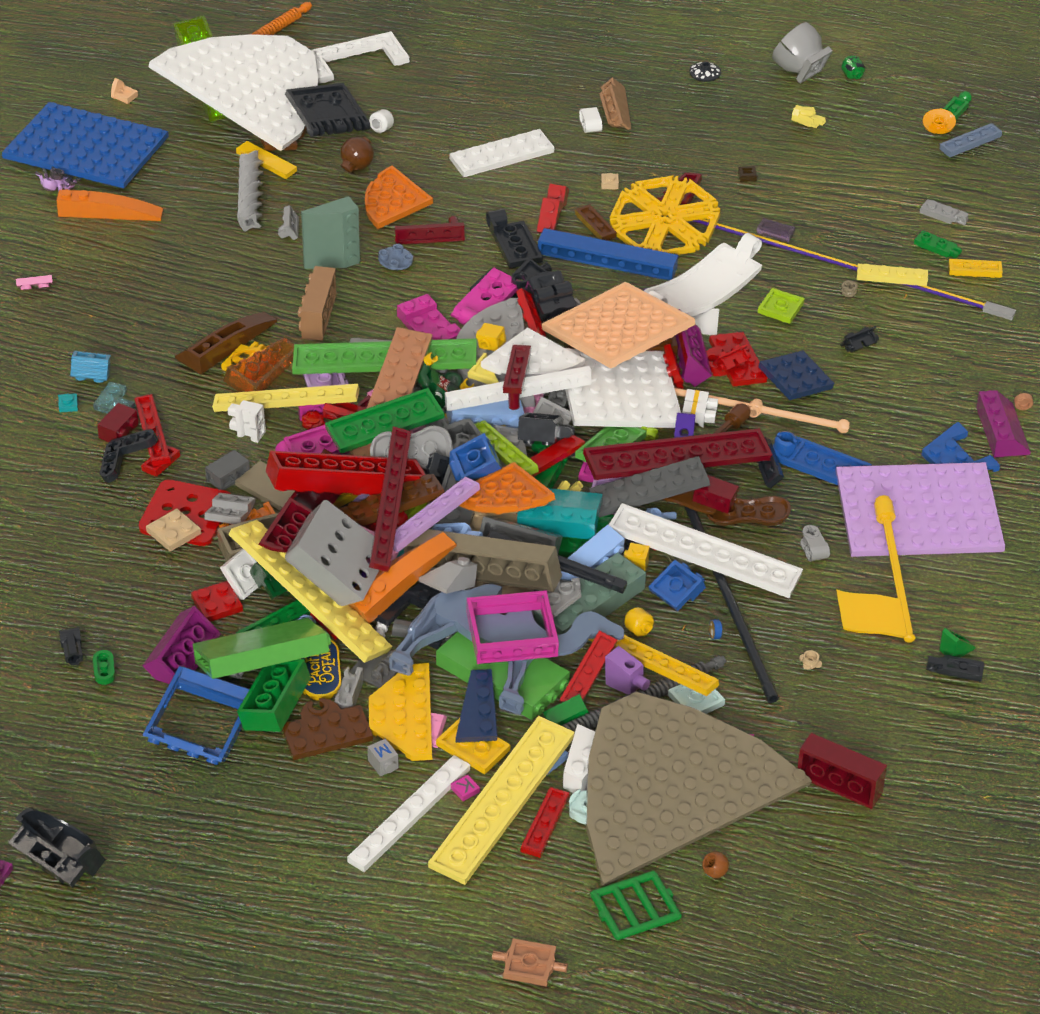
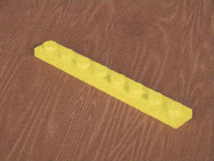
(290, 397)

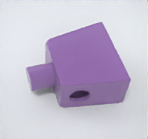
(624, 672)

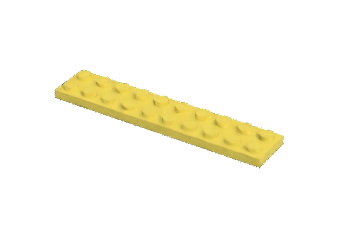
(340, 620)
(501, 800)

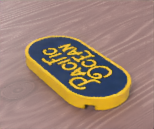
(324, 674)

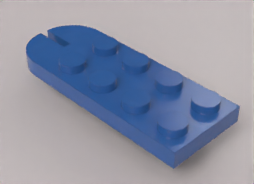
(811, 457)

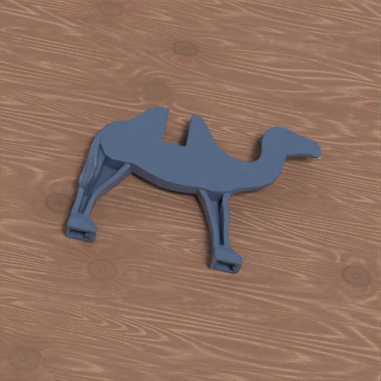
(447, 615)

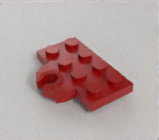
(742, 374)

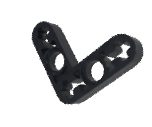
(119, 447)

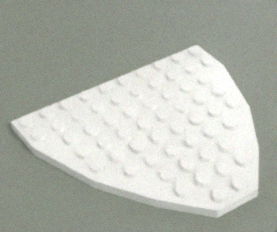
(245, 80)

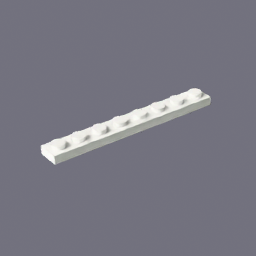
(532, 386)
(408, 814)

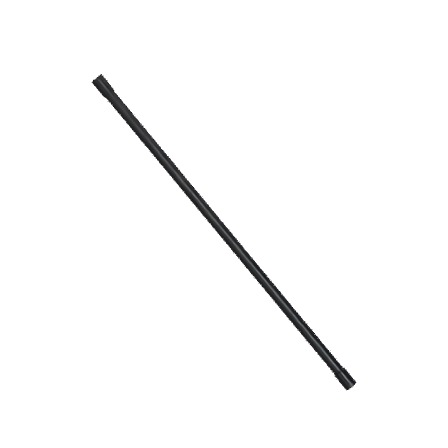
(767, 686)

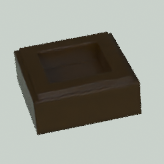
(747, 173)

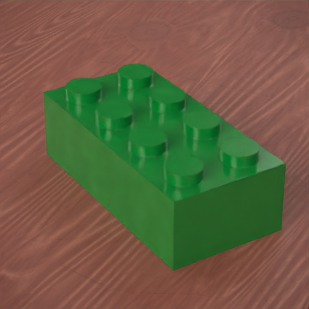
(273, 696)

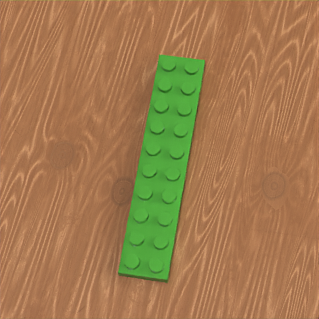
(371, 356)

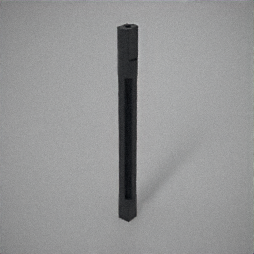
(580, 570)

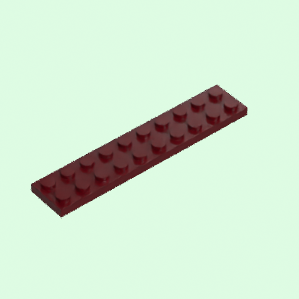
(643, 456)

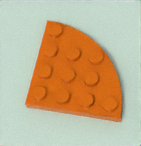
(393, 197)
(508, 491)

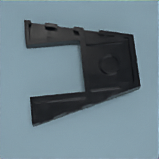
(418, 596)

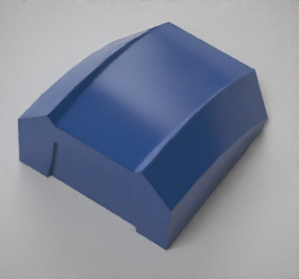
(474, 459)

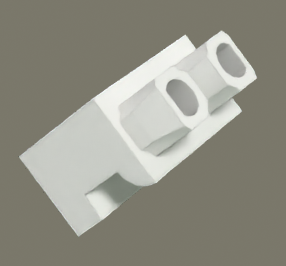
(248, 420)

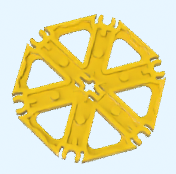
(670, 206)

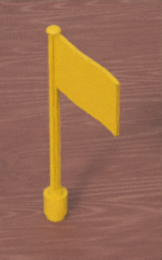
(877, 612)

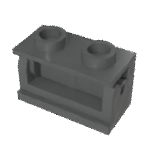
(226, 470)

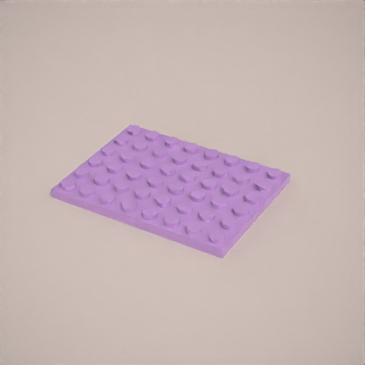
(934, 506)

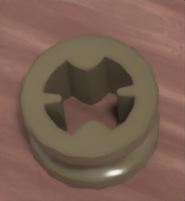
(849, 288)

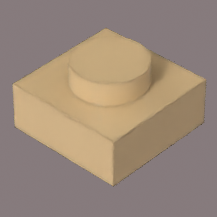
(609, 181)

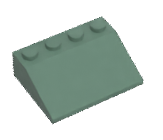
(331, 235)

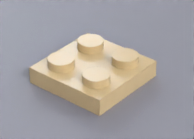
(173, 530)

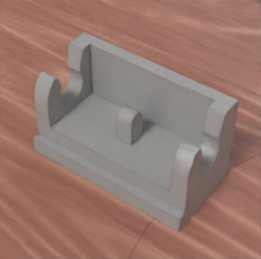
(350, 688)

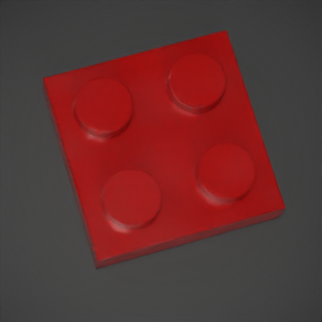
(217, 601)

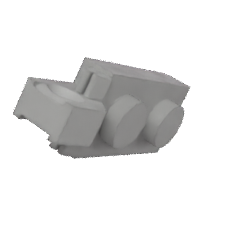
(943, 213)

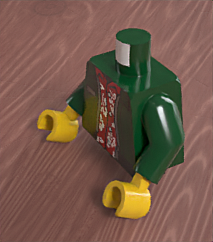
(436, 382)

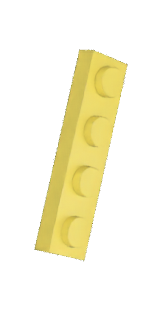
(892, 274)

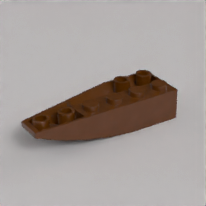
(224, 341)

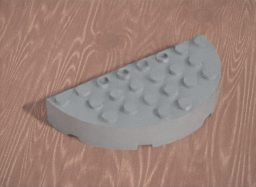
(504, 314)

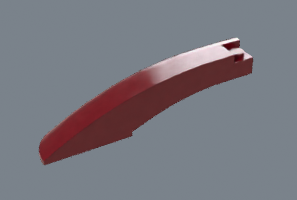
(292, 516)

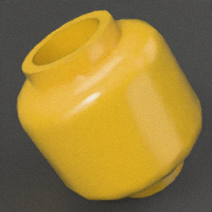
(639, 621)

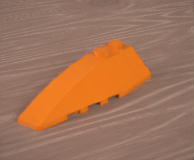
(105, 206)
(401, 576)

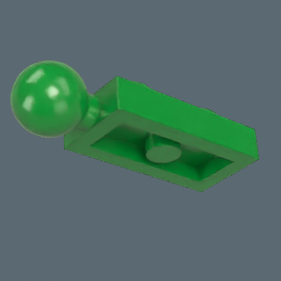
(959, 105)

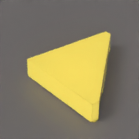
(480, 374)

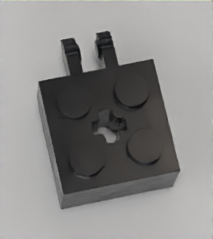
(543, 428)

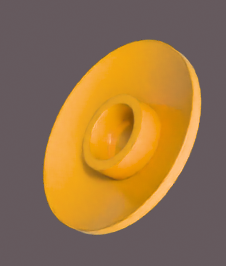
(939, 121)

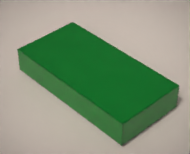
(566, 711)

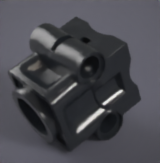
(550, 294)

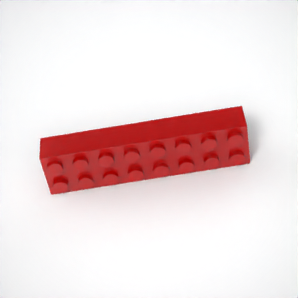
(332, 472)

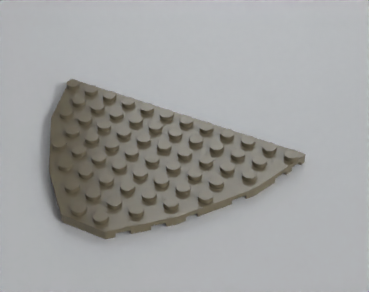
(671, 778)

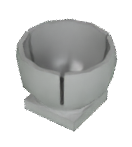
(804, 53)

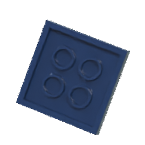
(796, 375)

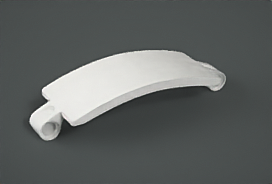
(712, 279)

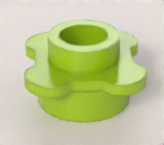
(651, 433)

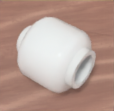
(381, 121)

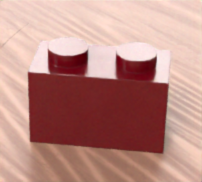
(117, 423)
(718, 495)

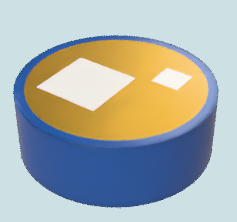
(715, 629)

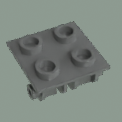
(376, 670)

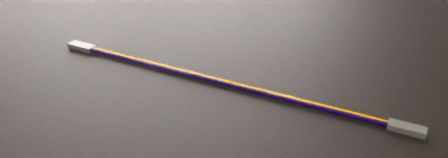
(988, 307)

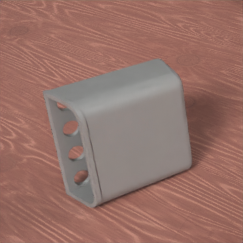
(332, 552)

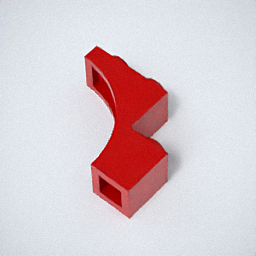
(552, 207)

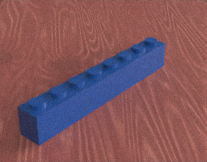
(608, 254)

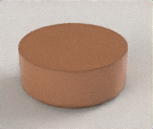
(1023, 401)

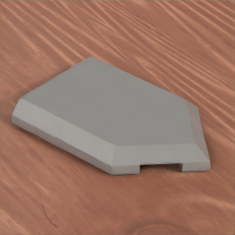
(563, 596)

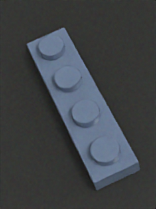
(970, 140)

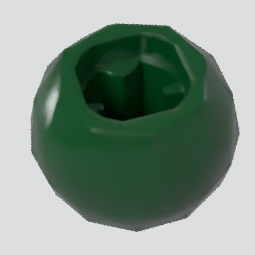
(454, 377)

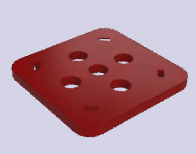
(178, 500)

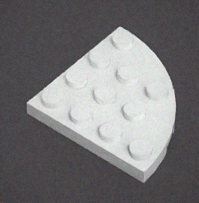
(544, 358)

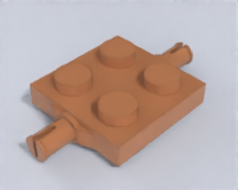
(529, 962)

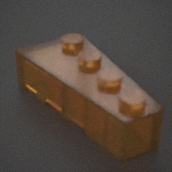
(262, 368)

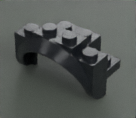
(56, 846)

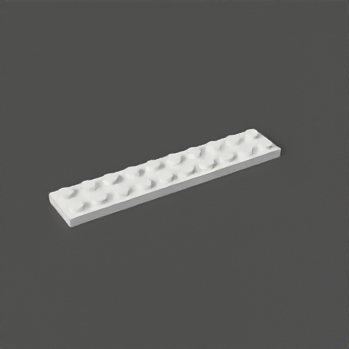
(706, 550)

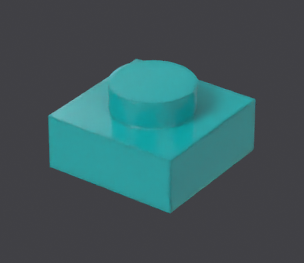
(68, 402)

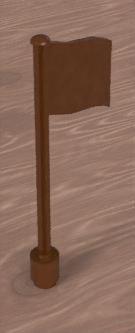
(733, 419)

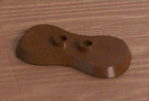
(764, 511)

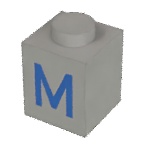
(382, 757)

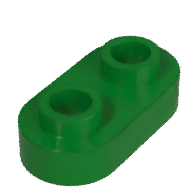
(103, 667)

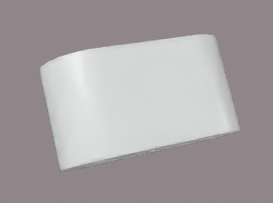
(590, 120)

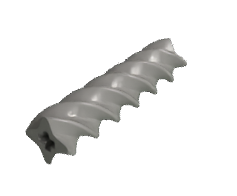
(248, 191)

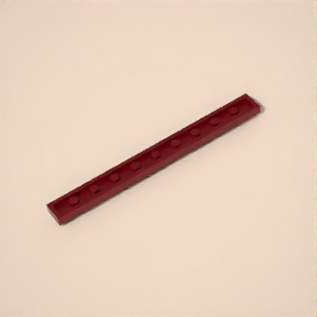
(390, 499)

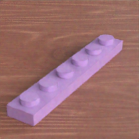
(434, 512)

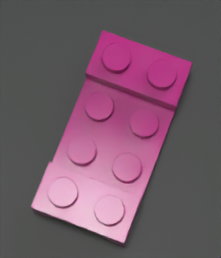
(422, 316)

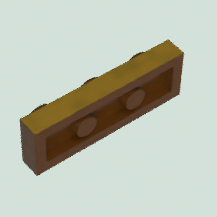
(595, 223)

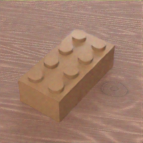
(317, 303)

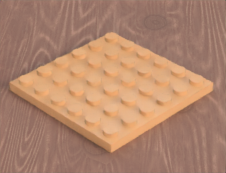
(618, 324)

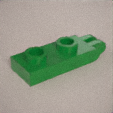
(937, 245)

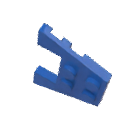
(947, 450)

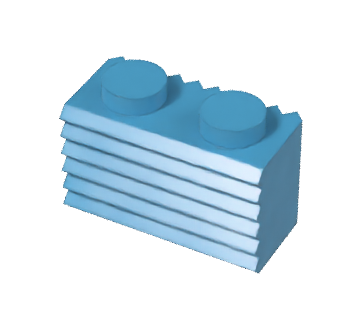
(90, 366)

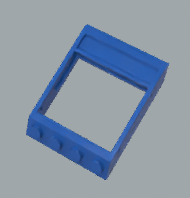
(204, 686)

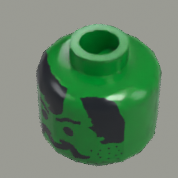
(853, 67)

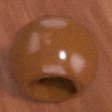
(715, 864)

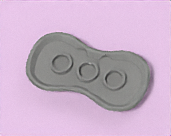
(421, 444)

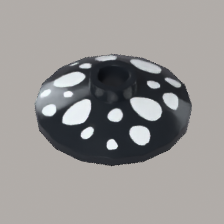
(705, 71)

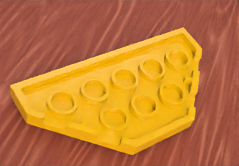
(403, 713)

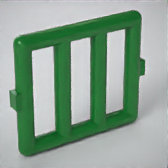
(635, 883)

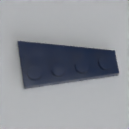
(478, 711)

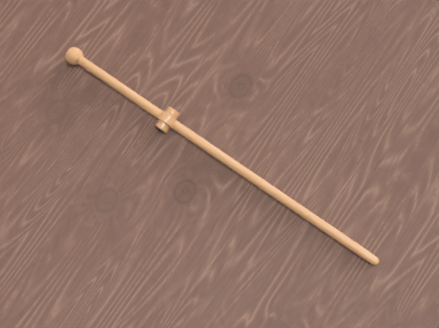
(756, 408)

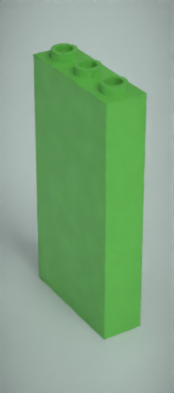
(261, 648)
(540, 687)

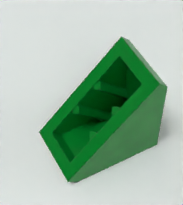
(954, 644)

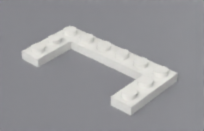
(384, 41)

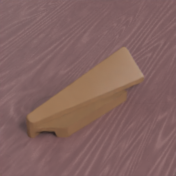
(615, 104)

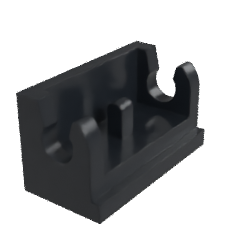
(437, 465)

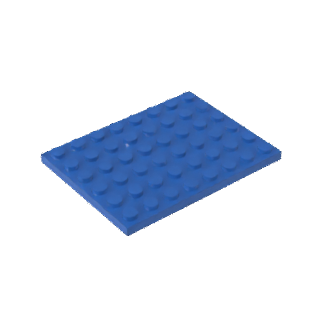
(85, 144)

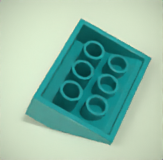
(569, 515)

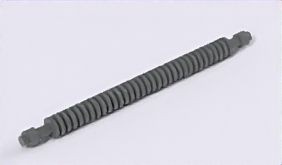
(655, 689)

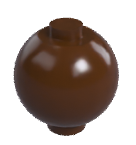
(356, 154)

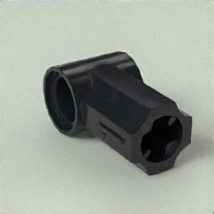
(71, 643)

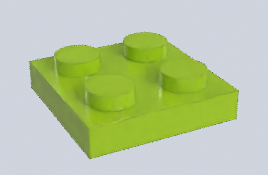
(781, 305)

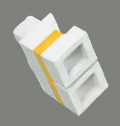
(698, 403)

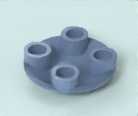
(395, 257)

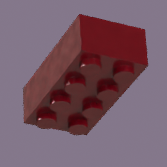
(842, 770)

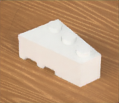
(576, 766)

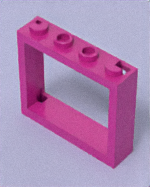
(515, 649)

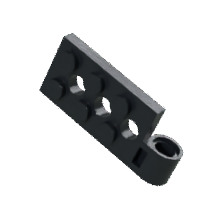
(510, 250)

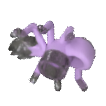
(56, 179)

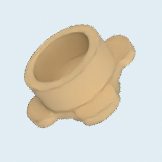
(810, 660)

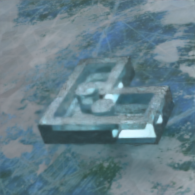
(111, 396)

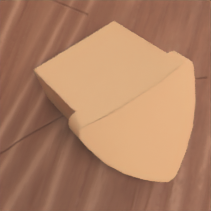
(122, 92)

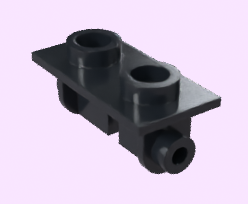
(865, 335)

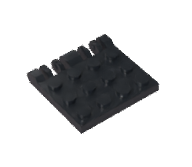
(327, 107)

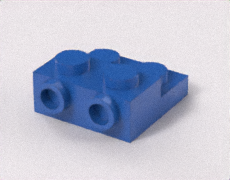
(677, 585)

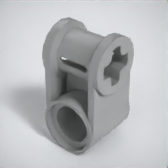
(814, 544)

